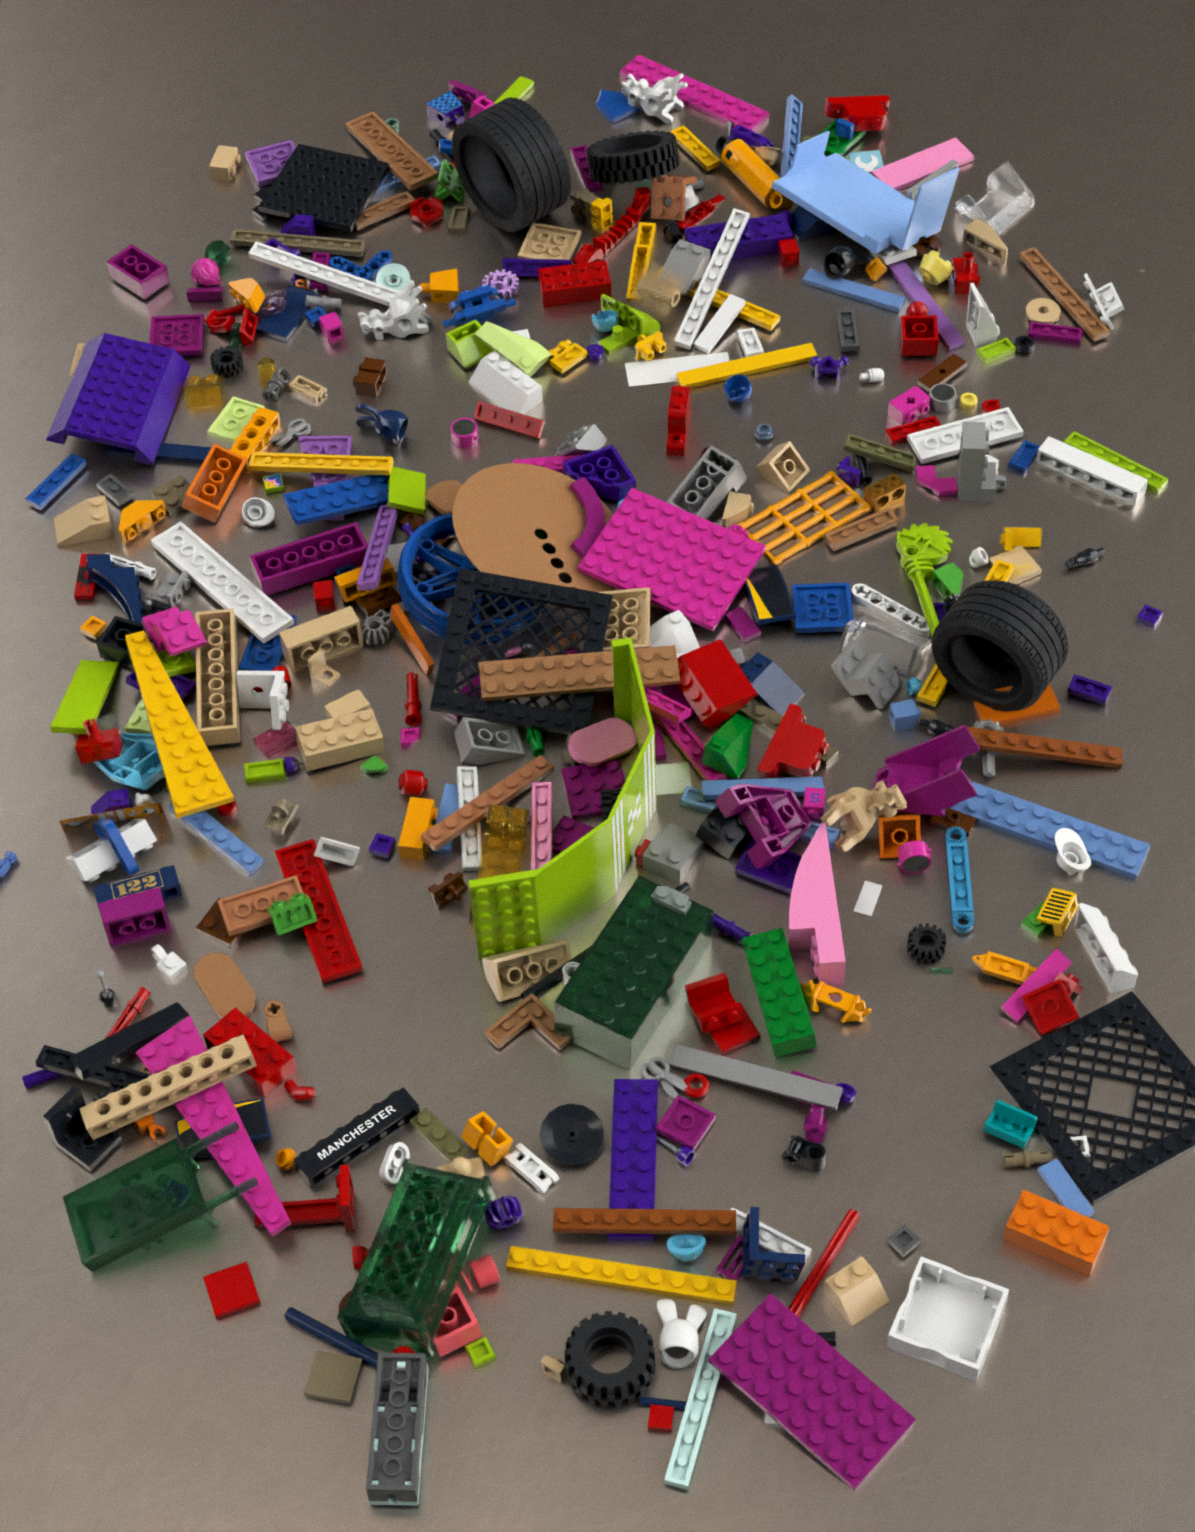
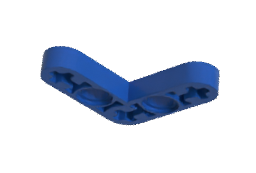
(379, 260)
(108, 830)

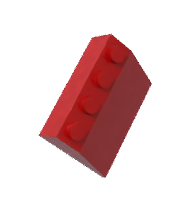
(713, 683)

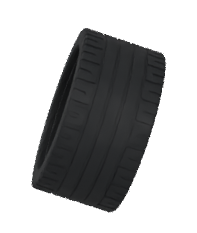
(511, 164)

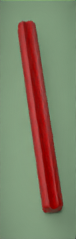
(824, 1262)

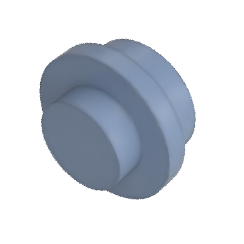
(764, 432)

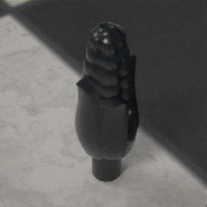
(1085, 557)
(935, 726)

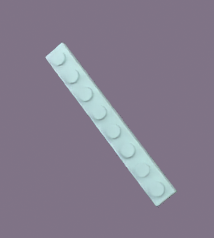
(698, 1403)

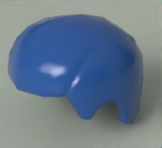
(738, 388)

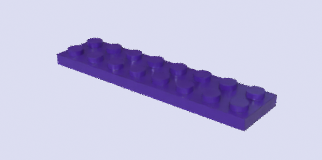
(633, 1149)

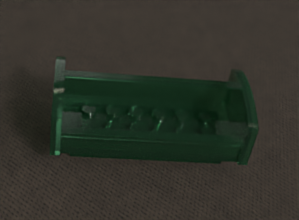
(415, 1259)

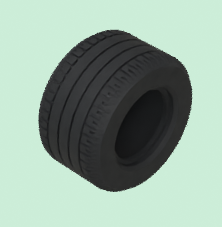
(998, 640)

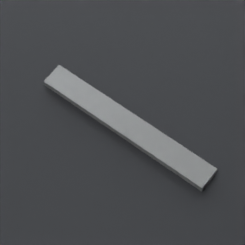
(756, 1076)

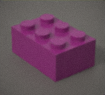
(138, 271)
(134, 916)

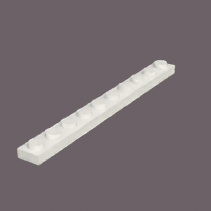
(322, 273)
(711, 279)

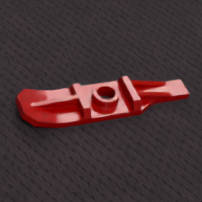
(694, 217)

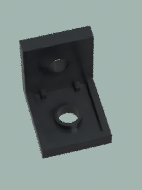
(69, 1131)

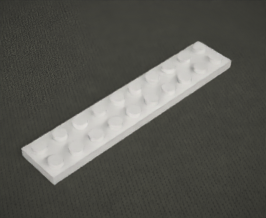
(222, 582)

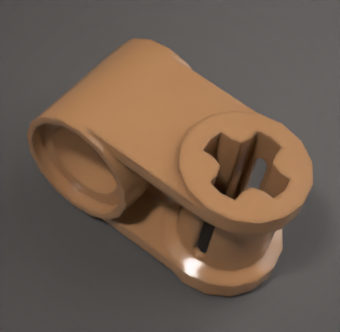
(276, 1020)

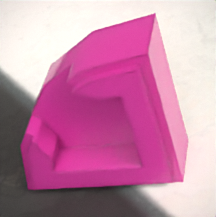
(409, 736)

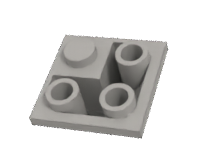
(582, 441)

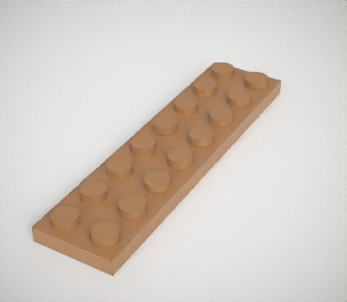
(392, 149)

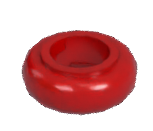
(696, 1078)

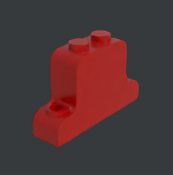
(865, 112)
(678, 420)
(794, 747)

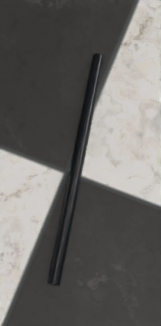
(557, 975)

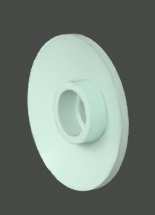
(393, 272)

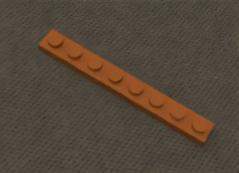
(1048, 748)
(644, 1221)

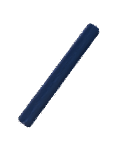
(331, 1336)

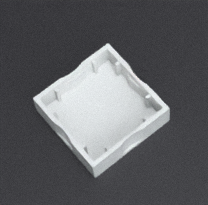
(948, 1319)

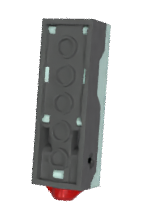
(397, 1428)

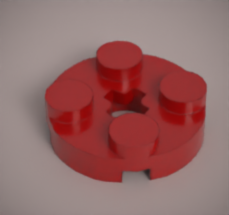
(433, 210)

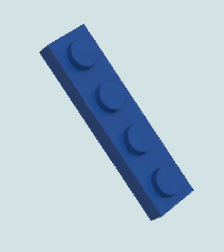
(56, 481)

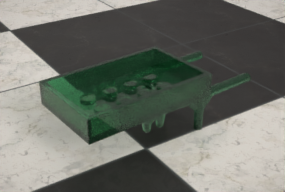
(143, 1201)

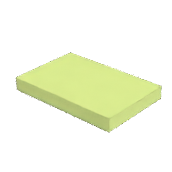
(232, 419)

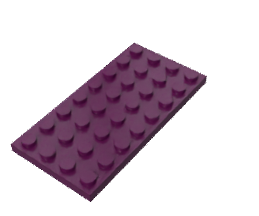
(812, 1391)

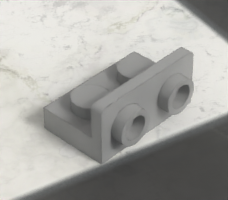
(172, 589)

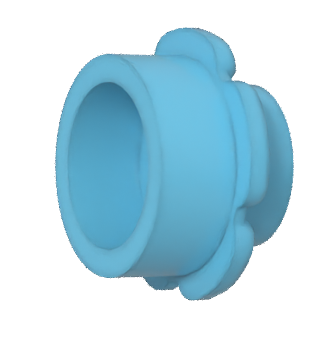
(913, 686)

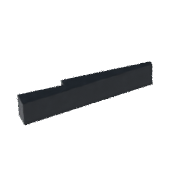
(125, 1042)

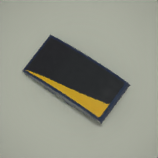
(769, 595)
(252, 1116)

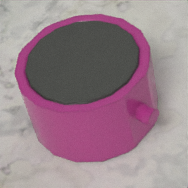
(464, 432)
(914, 856)

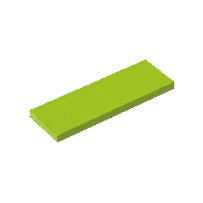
(84, 696)

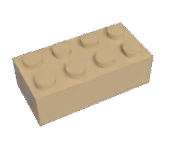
(333, 633)
(339, 739)

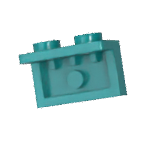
(1010, 1124)

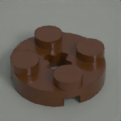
(931, 242)

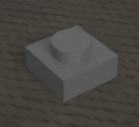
(903, 1240)

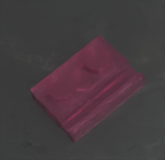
(276, 742)

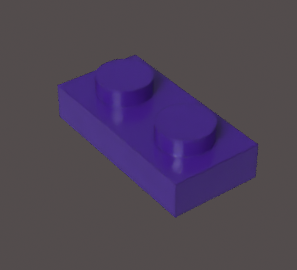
(1089, 689)

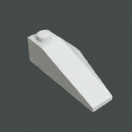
(673, 630)

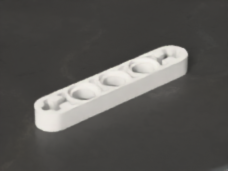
(896, 617)

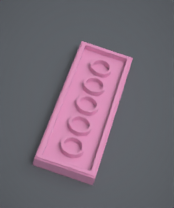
(922, 164)

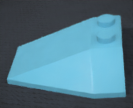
(137, 763)

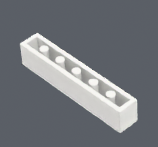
(1091, 471)

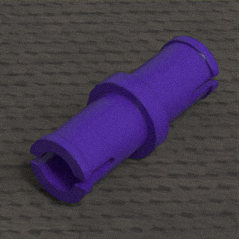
(729, 928)

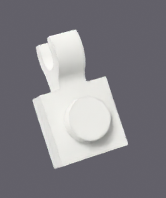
(169, 964)

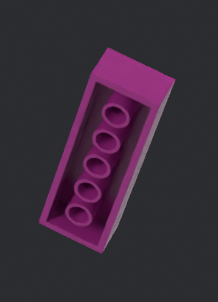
(308, 558)

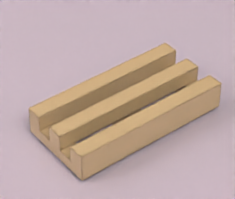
(305, 390)

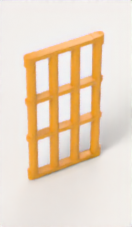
(810, 504)

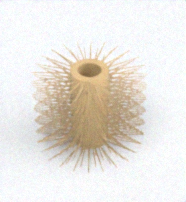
(658, 292)

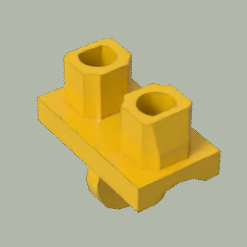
(647, 345)

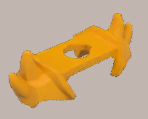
(850, 1004)

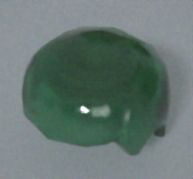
(218, 252)

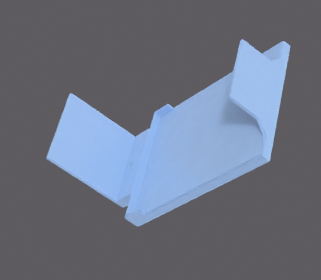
(860, 202)

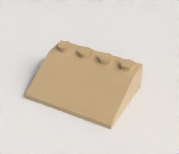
(629, 617)

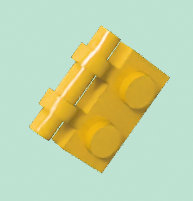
(566, 355)

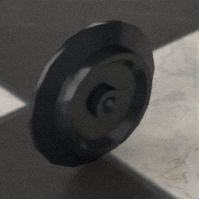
(572, 1134)

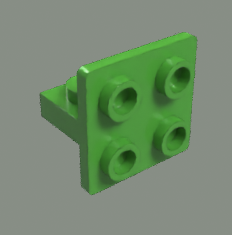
(449, 183)

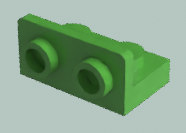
(292, 913)

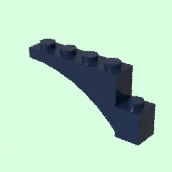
(118, 582)

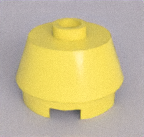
(935, 269)

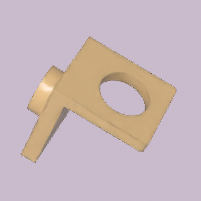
(318, 667)

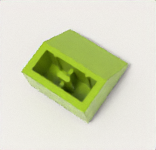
(466, 345)

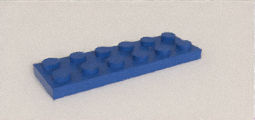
(337, 498)

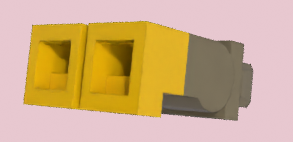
(592, 210)

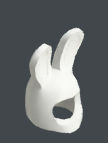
(679, 1332)

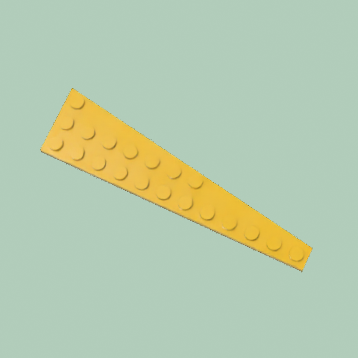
(185, 759)

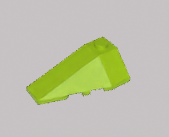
(631, 317)

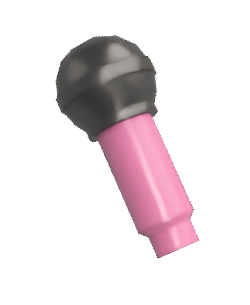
(524, 648)

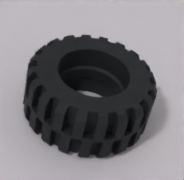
(610, 1387)

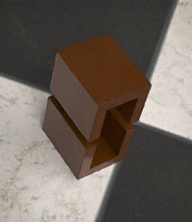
(370, 377)

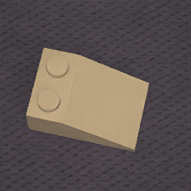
(84, 522)

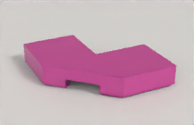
(940, 486)

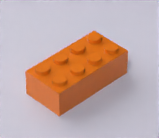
(214, 483)
(1056, 1232)

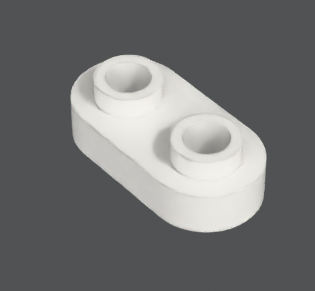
(393, 1164)

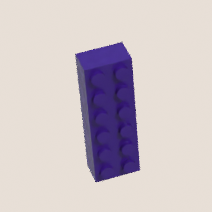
(757, 239)

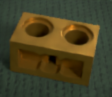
(885, 492)

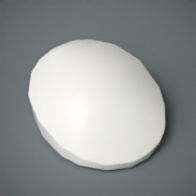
(257, 512)

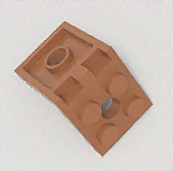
(673, 187)

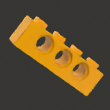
(256, 434)

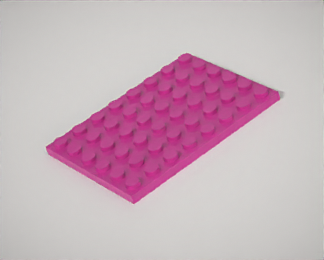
(676, 554)

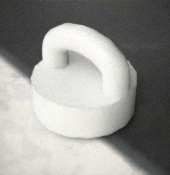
(979, 556)
(142, 799)

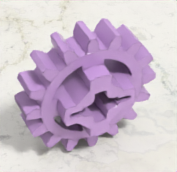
(503, 281)

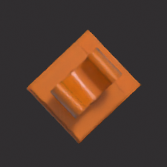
(146, 1125)

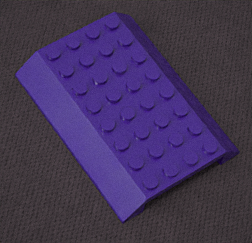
(122, 395)

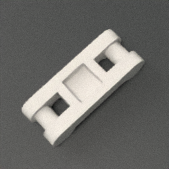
(531, 1168)

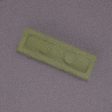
(438, 1136)

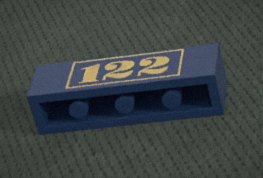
(165, 878)

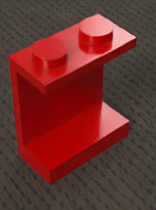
(713, 1003)

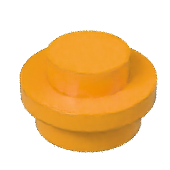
(285, 1158)

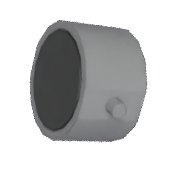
(943, 397)

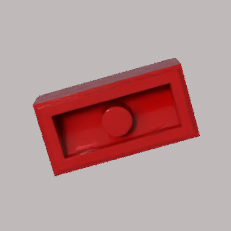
(248, 327)

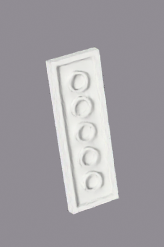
(945, 439)

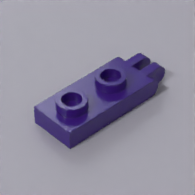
(750, 137)

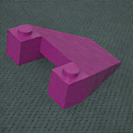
(771, 817)

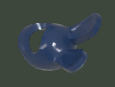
(387, 423)

